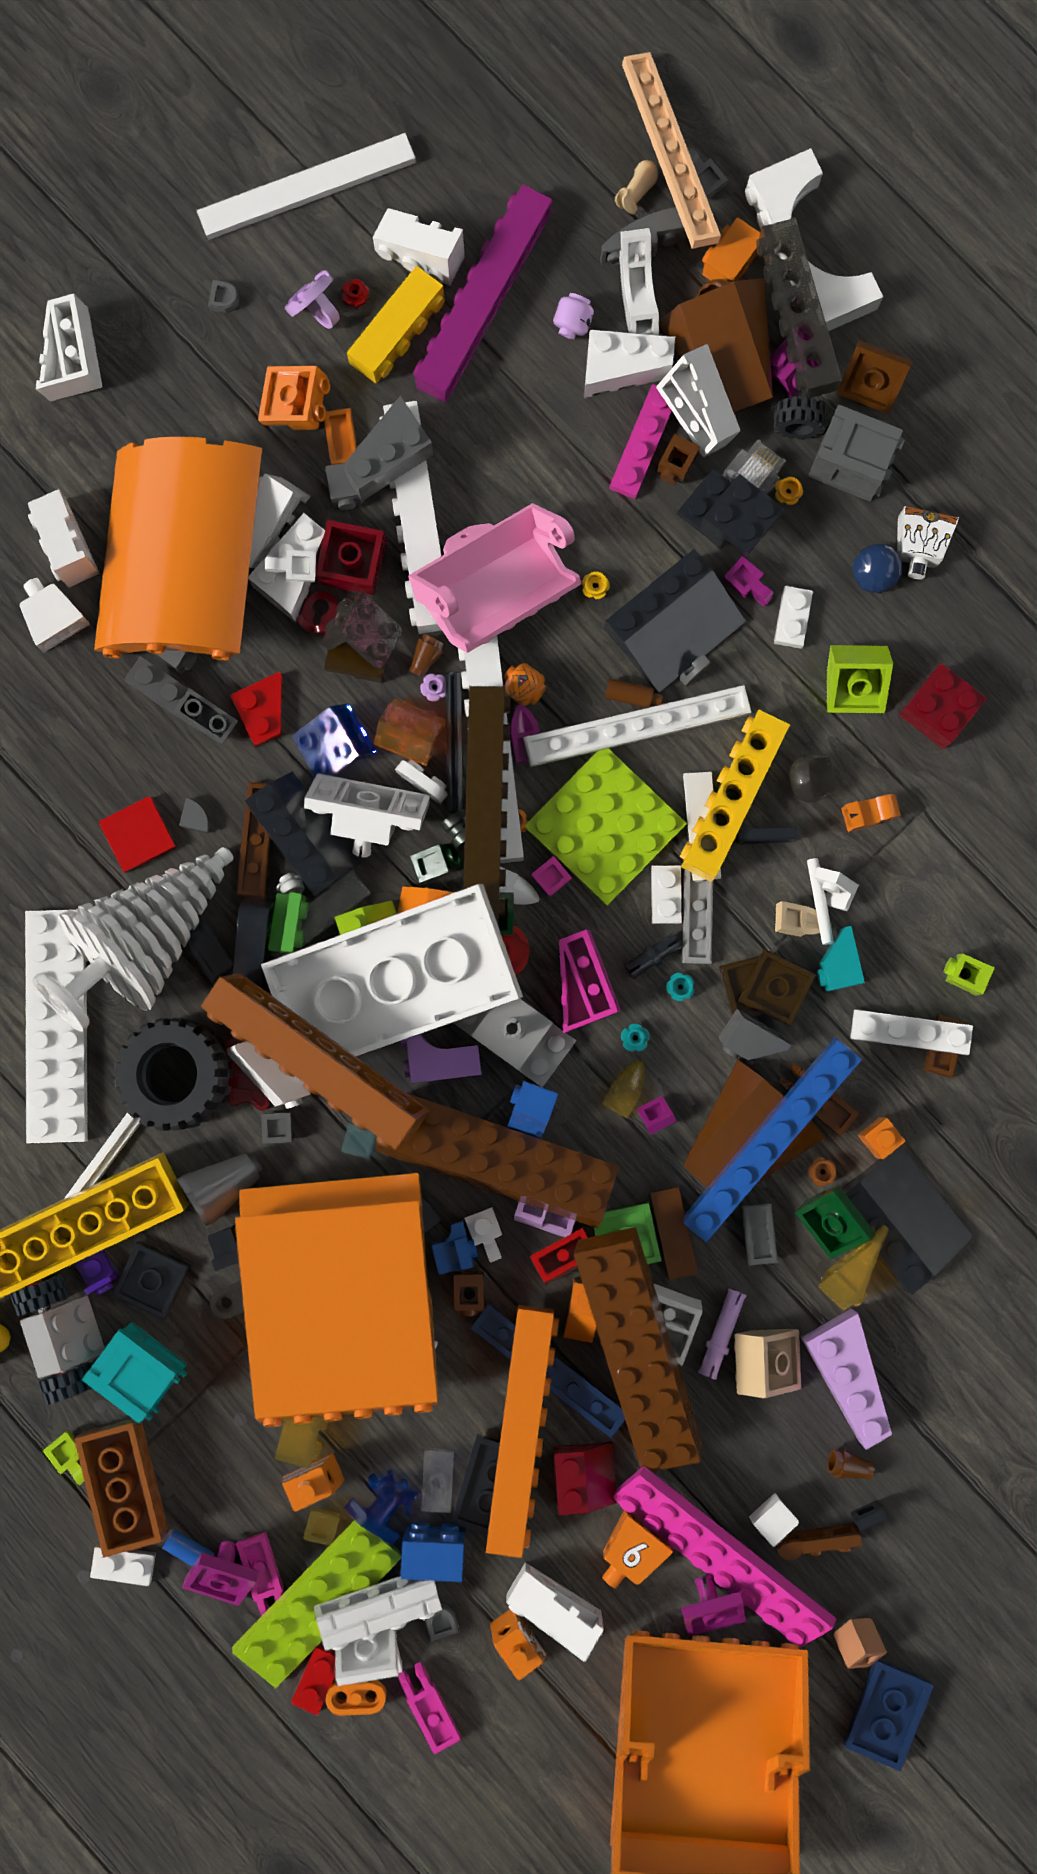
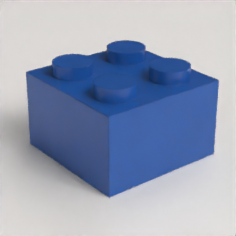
(433, 1552)

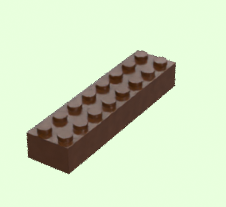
(509, 1164)
(638, 1349)

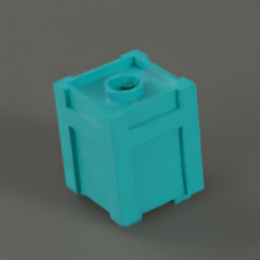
(135, 1372)

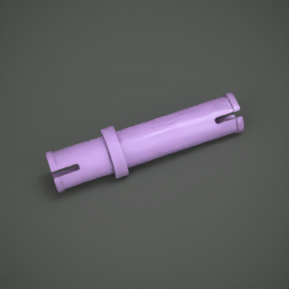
(722, 1333)

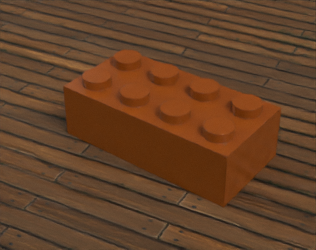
(121, 1487)

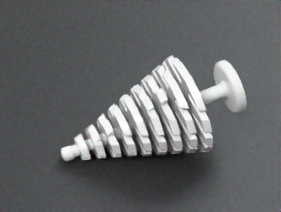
(134, 936)

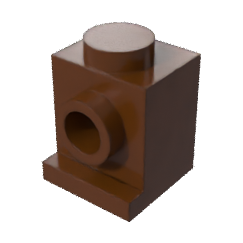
(678, 451)
(465, 1280)

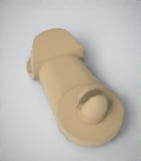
(644, 178)

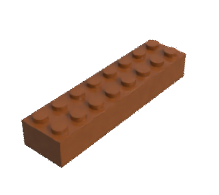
(315, 1060)

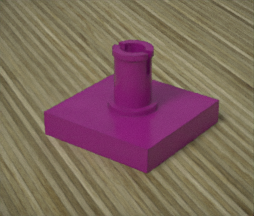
(220, 1576)
(712, 1611)

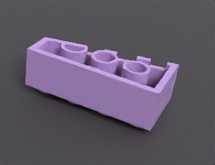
(848, 1371)

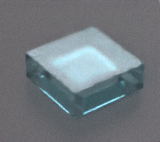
(358, 1141)

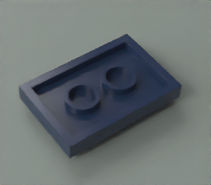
(888, 1714)

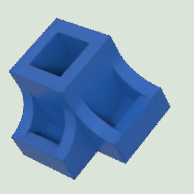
(455, 1251)

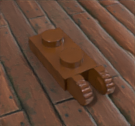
(834, 1112)
(819, 1540)

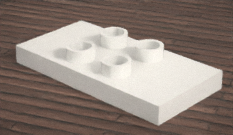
(400, 973)

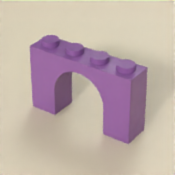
(433, 1063)

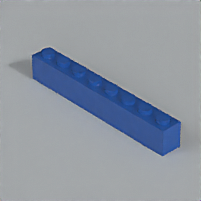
(771, 1139)

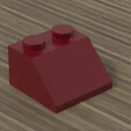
(584, 1477)

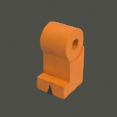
(870, 812)

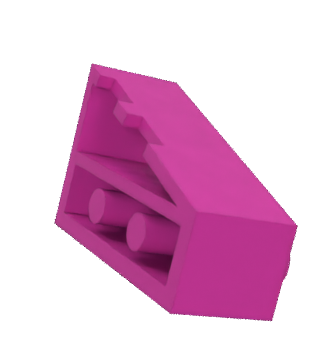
(585, 983)

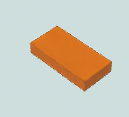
(340, 435)

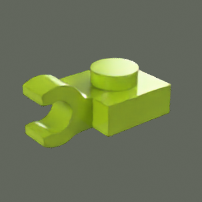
(64, 1456)

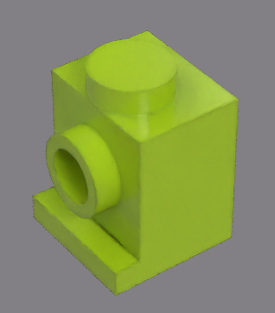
(978, 973)

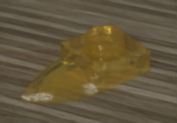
(626, 1089)

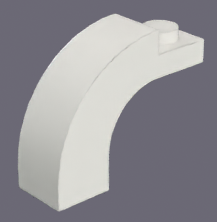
(637, 284)

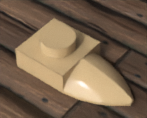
(796, 919)

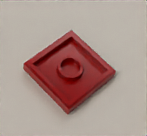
(137, 834)

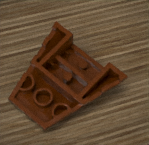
(737, 334)
(734, 1118)

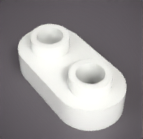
(413, 774)

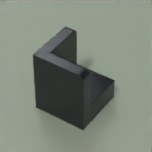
(224, 1248)

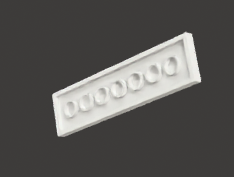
(53, 1047)

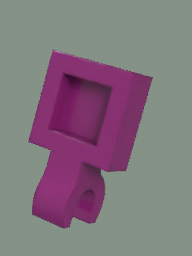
(746, 579)

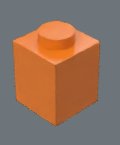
(881, 1138)

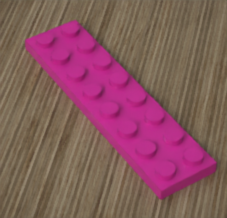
(723, 1557)

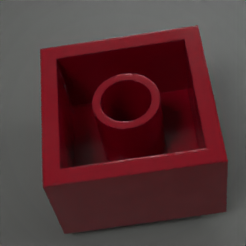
(351, 557)
(942, 706)

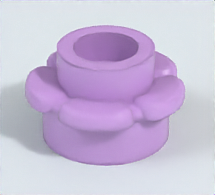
(429, 681)

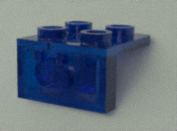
(333, 740)

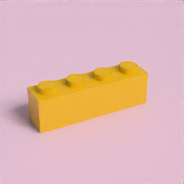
(396, 325)

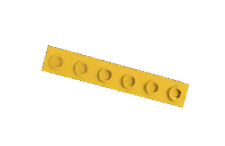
(770, 733)

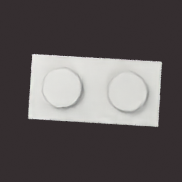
(793, 617)
(666, 894)
(126, 1567)

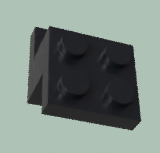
(730, 511)

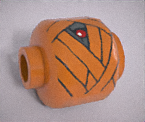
(524, 684)

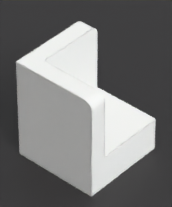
(773, 1520)

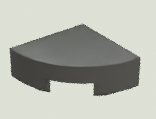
(695, 670)
(194, 817)

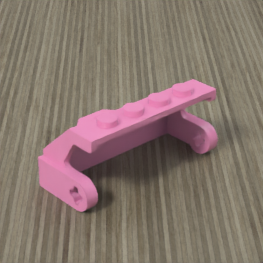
(496, 576)

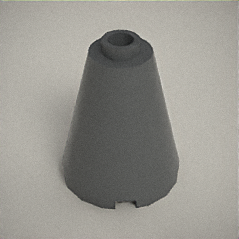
(217, 1186)

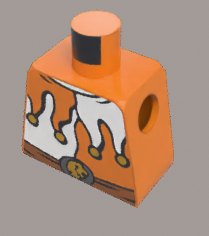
(518, 1646)

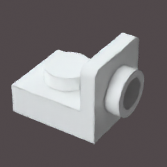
(838, 887)

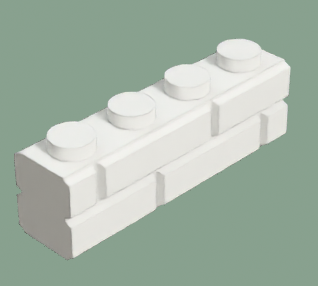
(374, 1610)

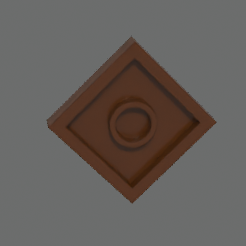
(874, 377)

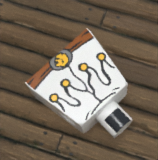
(923, 539)

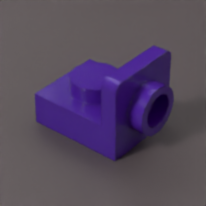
(97, 1272)

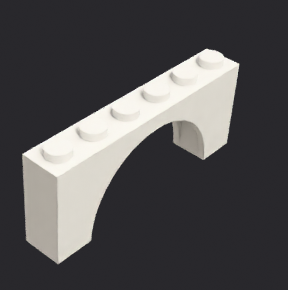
(774, 196)

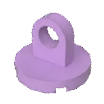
(315, 301)

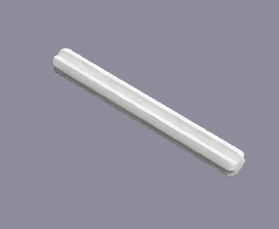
(106, 1154)

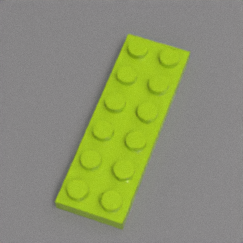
(290, 1626)

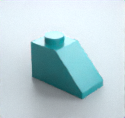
(841, 963)

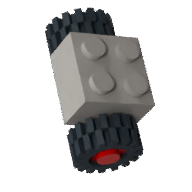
(58, 1337)

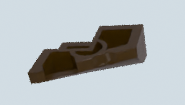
(348, 661)

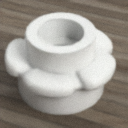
(290, 883)

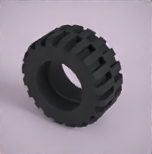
(136, 1073)

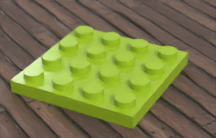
(605, 825)

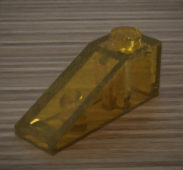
(850, 1276)

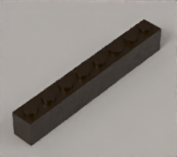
(485, 792)

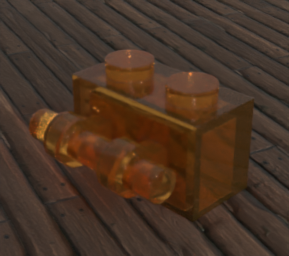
(409, 731)

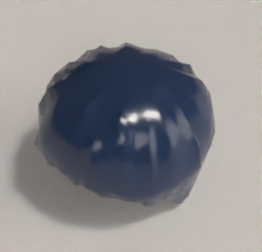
(877, 568)

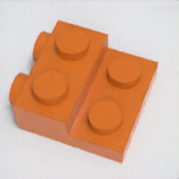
(294, 397)

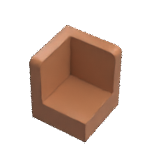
(859, 1643)

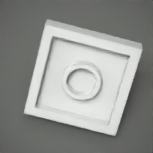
(369, 1659)

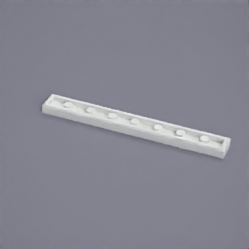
(306, 186)
(637, 726)

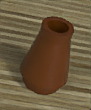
(426, 654)
(849, 1466)

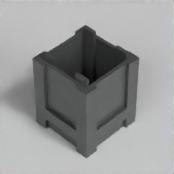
(856, 453)

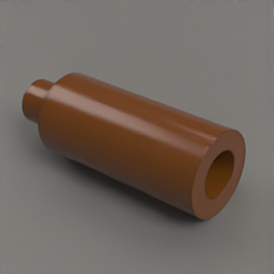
(632, 693)

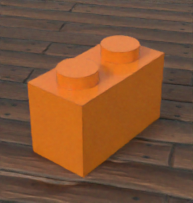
(733, 252)

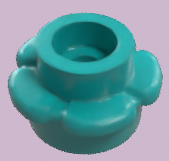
(686, 981)
(627, 1037)

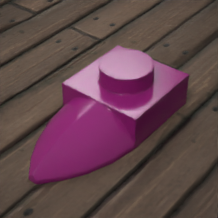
(522, 725)

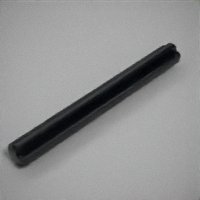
(454, 742)

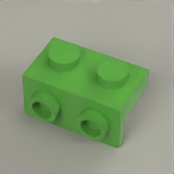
(287, 923)

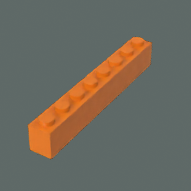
(520, 1431)

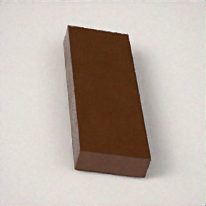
(673, 1233)

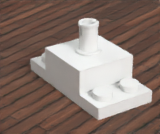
(366, 809)

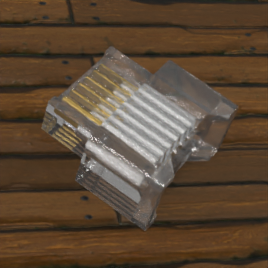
(758, 466)

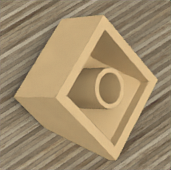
(767, 1362)

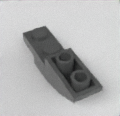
(664, 227)
(180, 700)

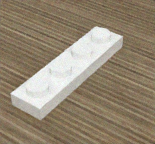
(911, 1032)

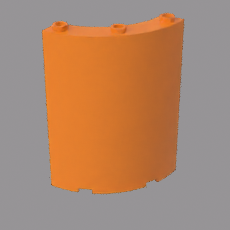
(178, 547)

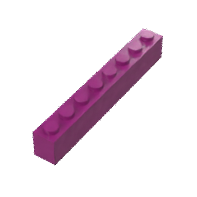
(483, 293)

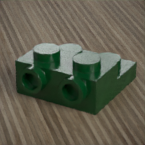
(834, 1222)

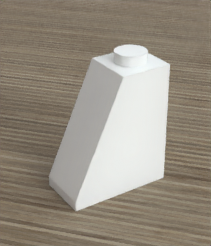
(267, 1076)

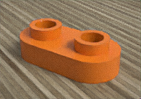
(357, 1700)

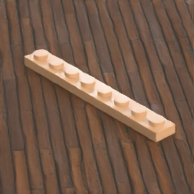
(671, 150)

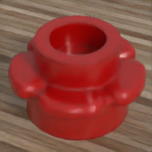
(358, 299)

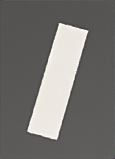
(697, 790)

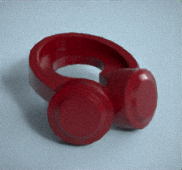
(306, 619)

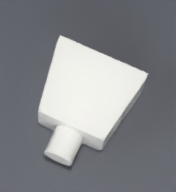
(50, 615)

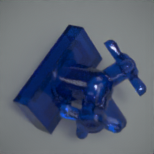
(376, 1516)

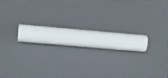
(820, 904)

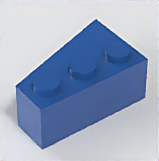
(531, 1109)

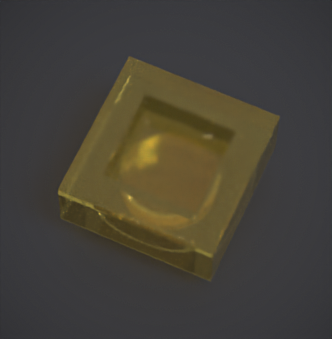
(321, 1526)

